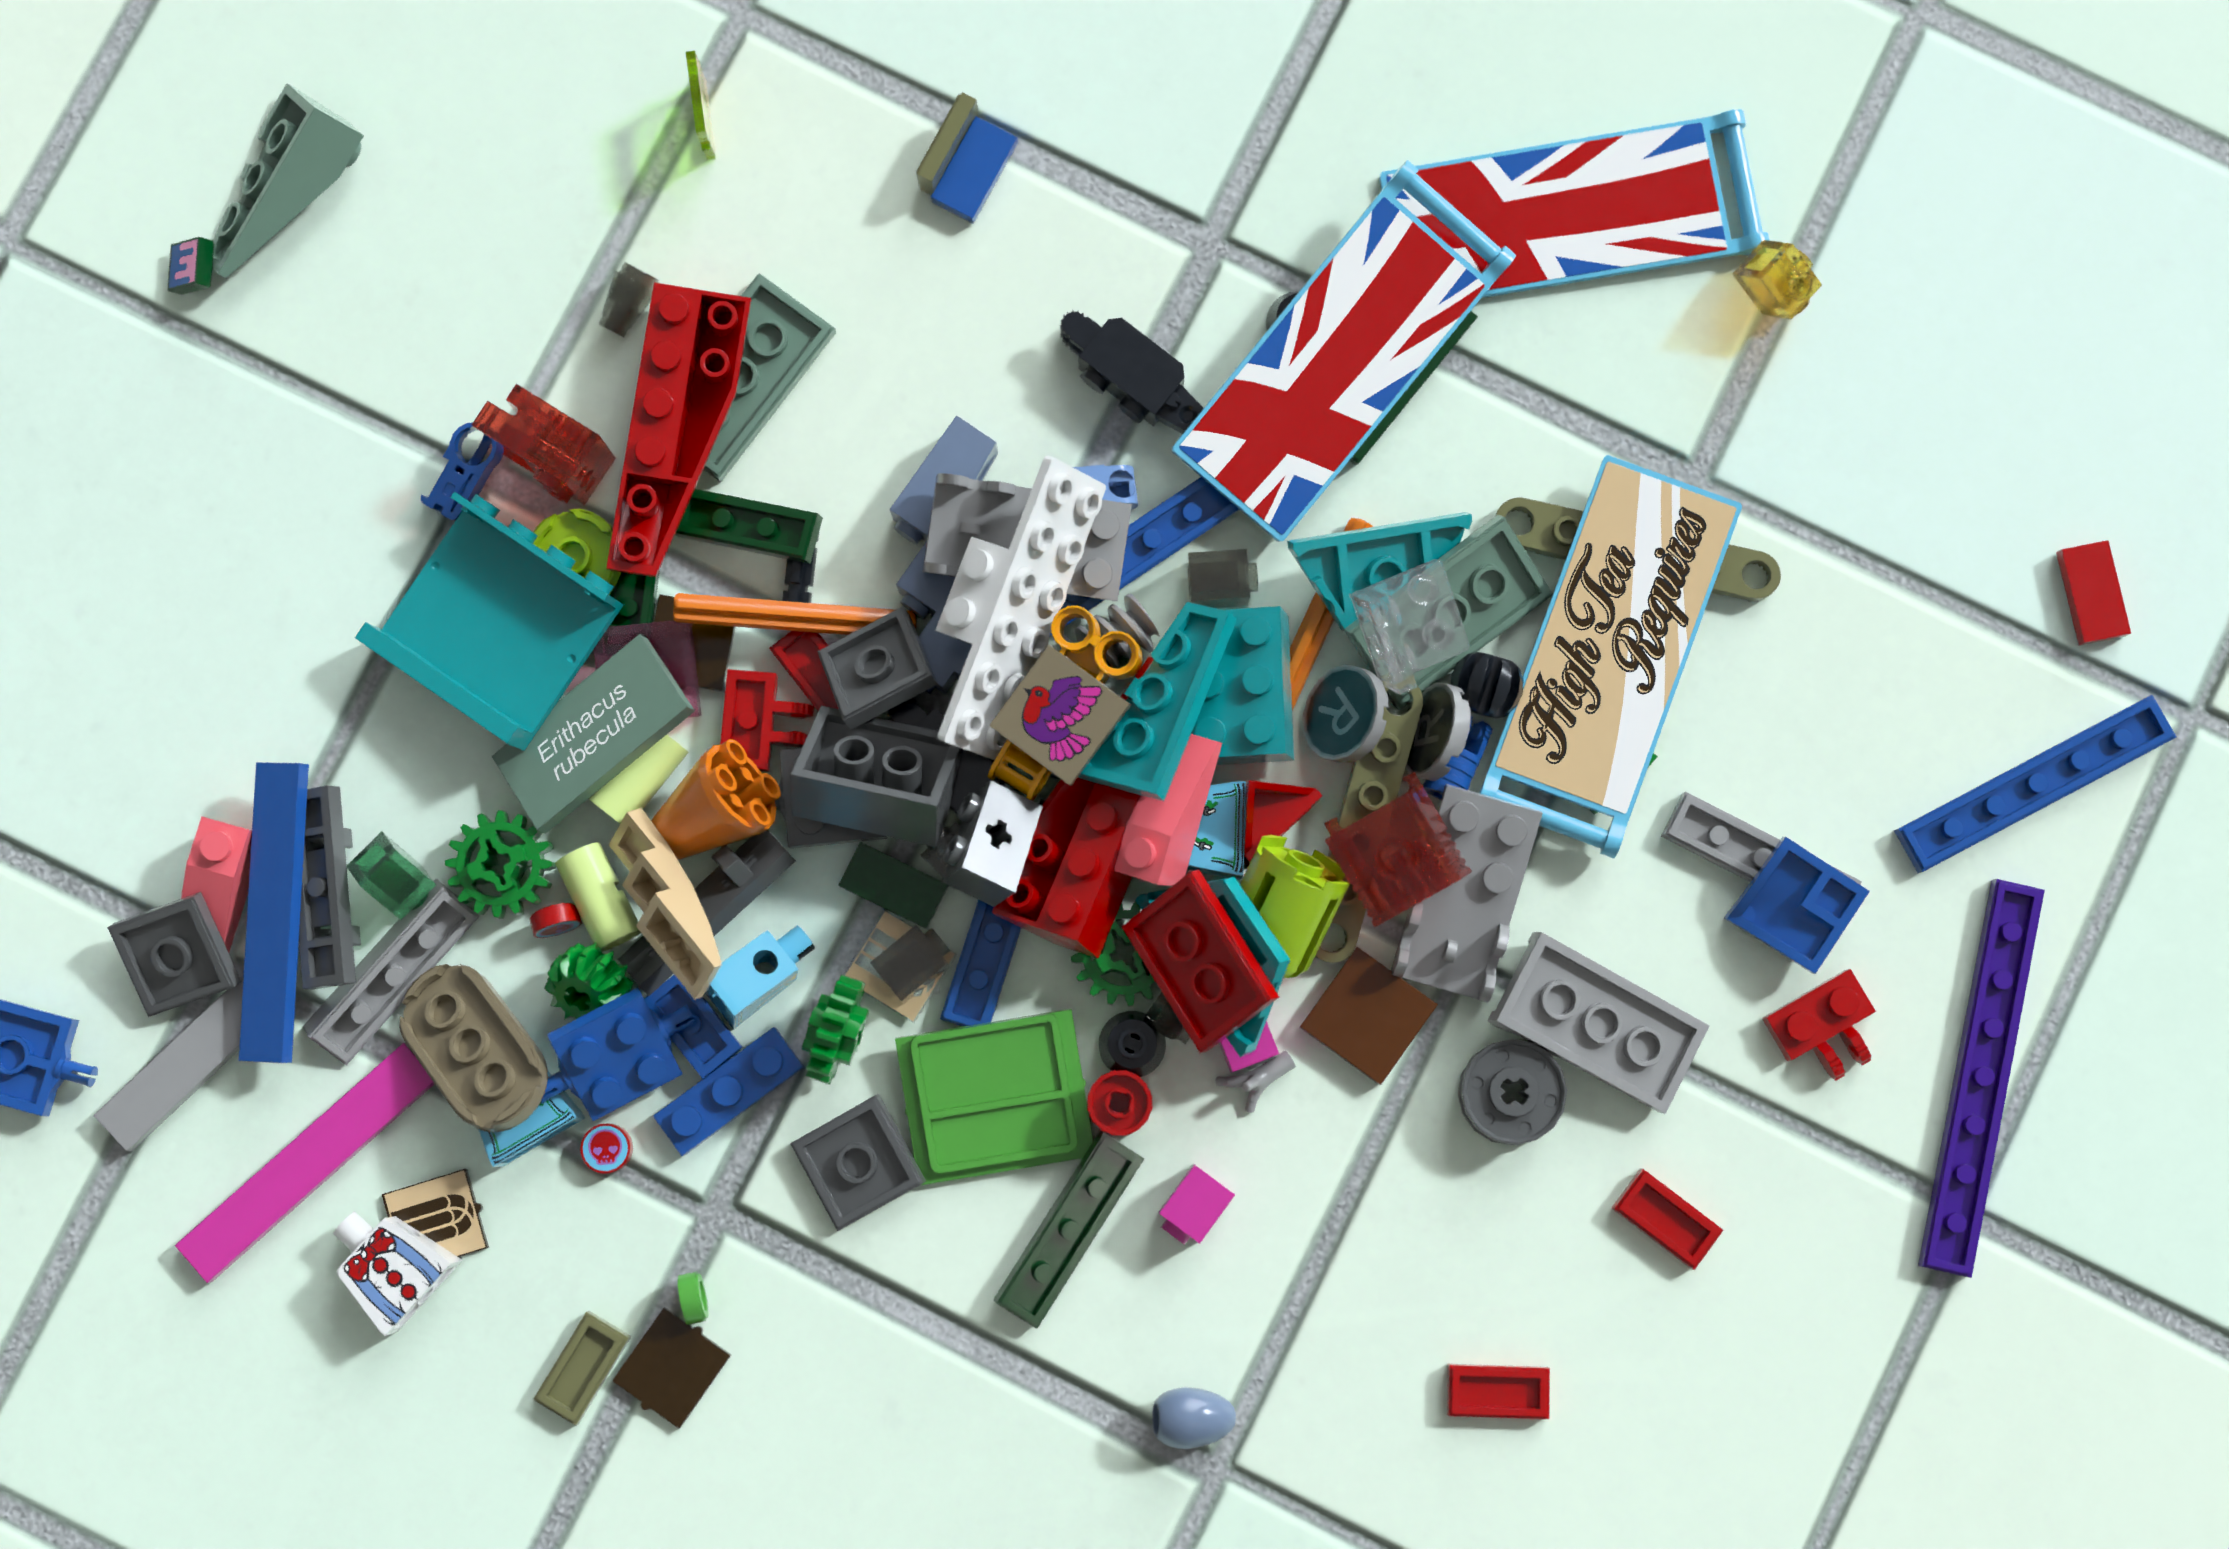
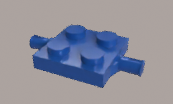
(615, 1053)
(36, 1057)

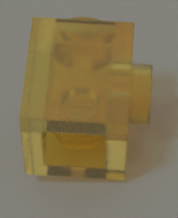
(1778, 279)

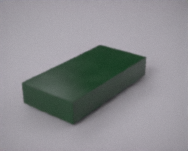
(893, 885)

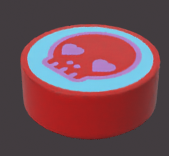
(554, 920)
(606, 1148)

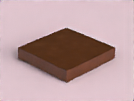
(1368, 1016)

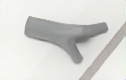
(1259, 1079)

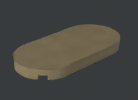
(473, 1048)

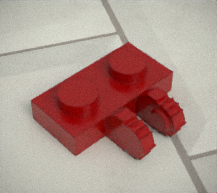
(751, 712)
(1820, 1016)

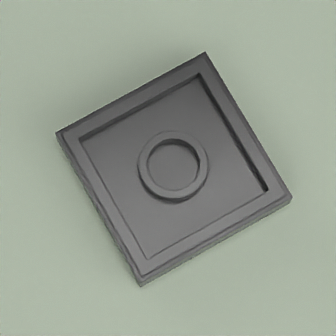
(877, 668)
(174, 954)
(858, 1162)

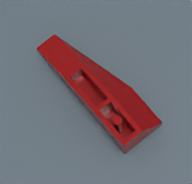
(677, 413)
(1069, 873)

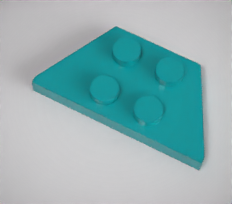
(1361, 557)
(1260, 942)

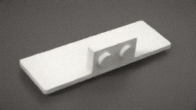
(1009, 599)

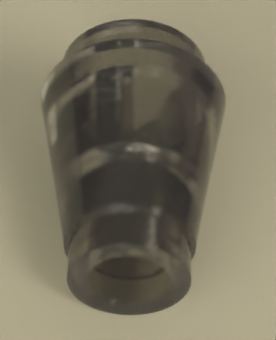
(626, 299)

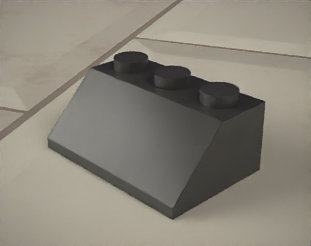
(875, 777)

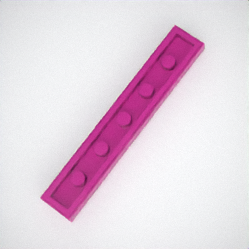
(305, 1164)

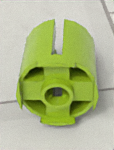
(1294, 897)

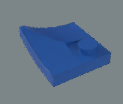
(1797, 905)

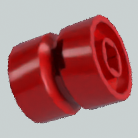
(1119, 1102)

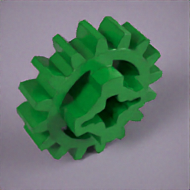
(480, 870)
(1104, 964)
(835, 1029)

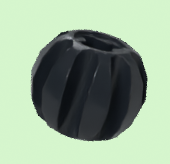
(1488, 683)

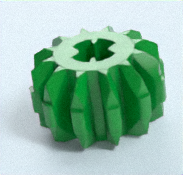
(585, 980)

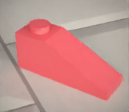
(1163, 833)
(220, 871)

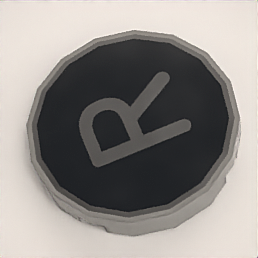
(1345, 714)
(1439, 732)

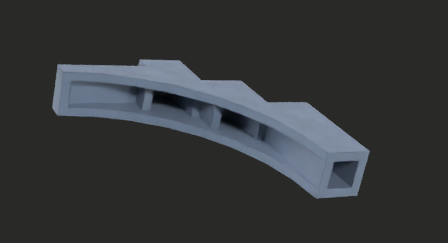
(959, 452)

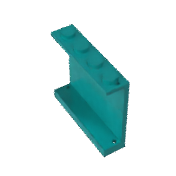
(496, 623)

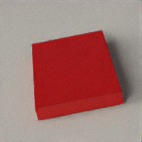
(1200, 961)

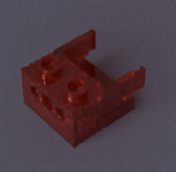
(548, 444)
(1397, 854)

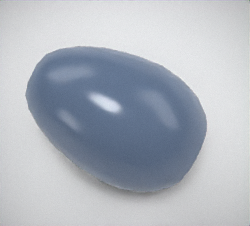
(1192, 1417)

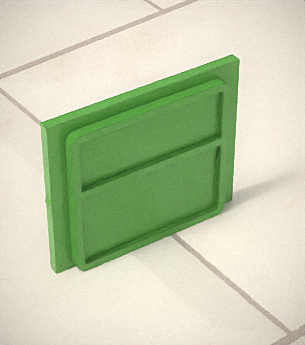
(995, 1096)

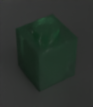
(391, 876)

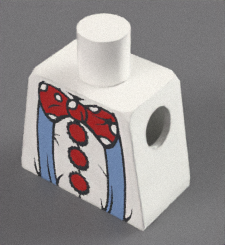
(391, 1269)

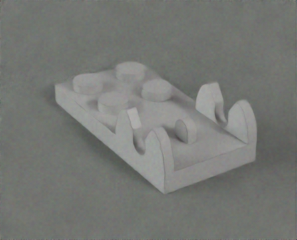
(992, 513)
(1464, 929)
(1599, 1022)

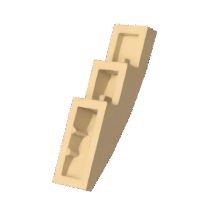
(671, 909)

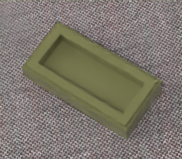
(946, 142)
(582, 1368)

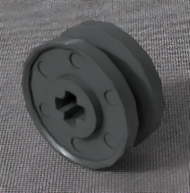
(1510, 1062)

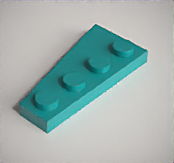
(1164, 706)

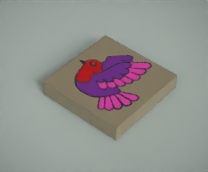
(1060, 715)

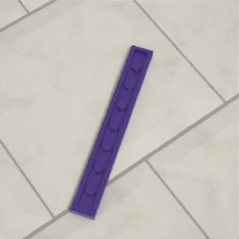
(1981, 1078)

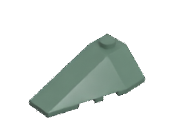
(300, 159)

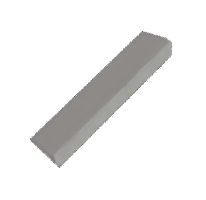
(387, 972)

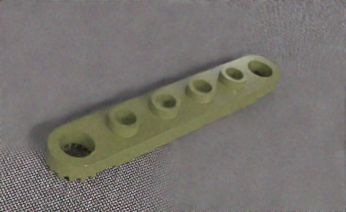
(1556, 525)
(1371, 785)

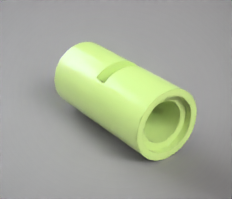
(640, 780)
(596, 897)

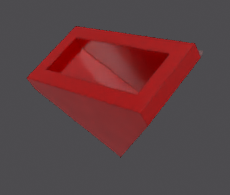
(1273, 811)

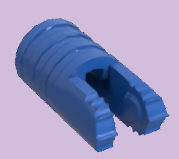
(1464, 766)

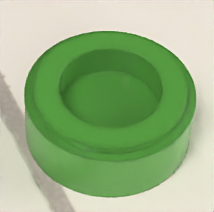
(693, 1298)

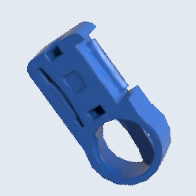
(462, 476)

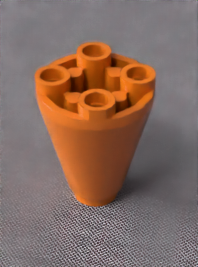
(718, 802)

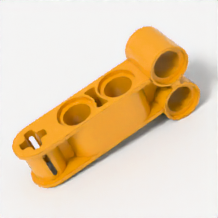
(1091, 657)

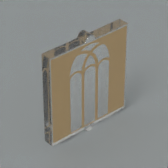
(882, 935)

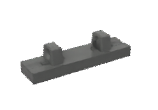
(750, 867)
(326, 953)

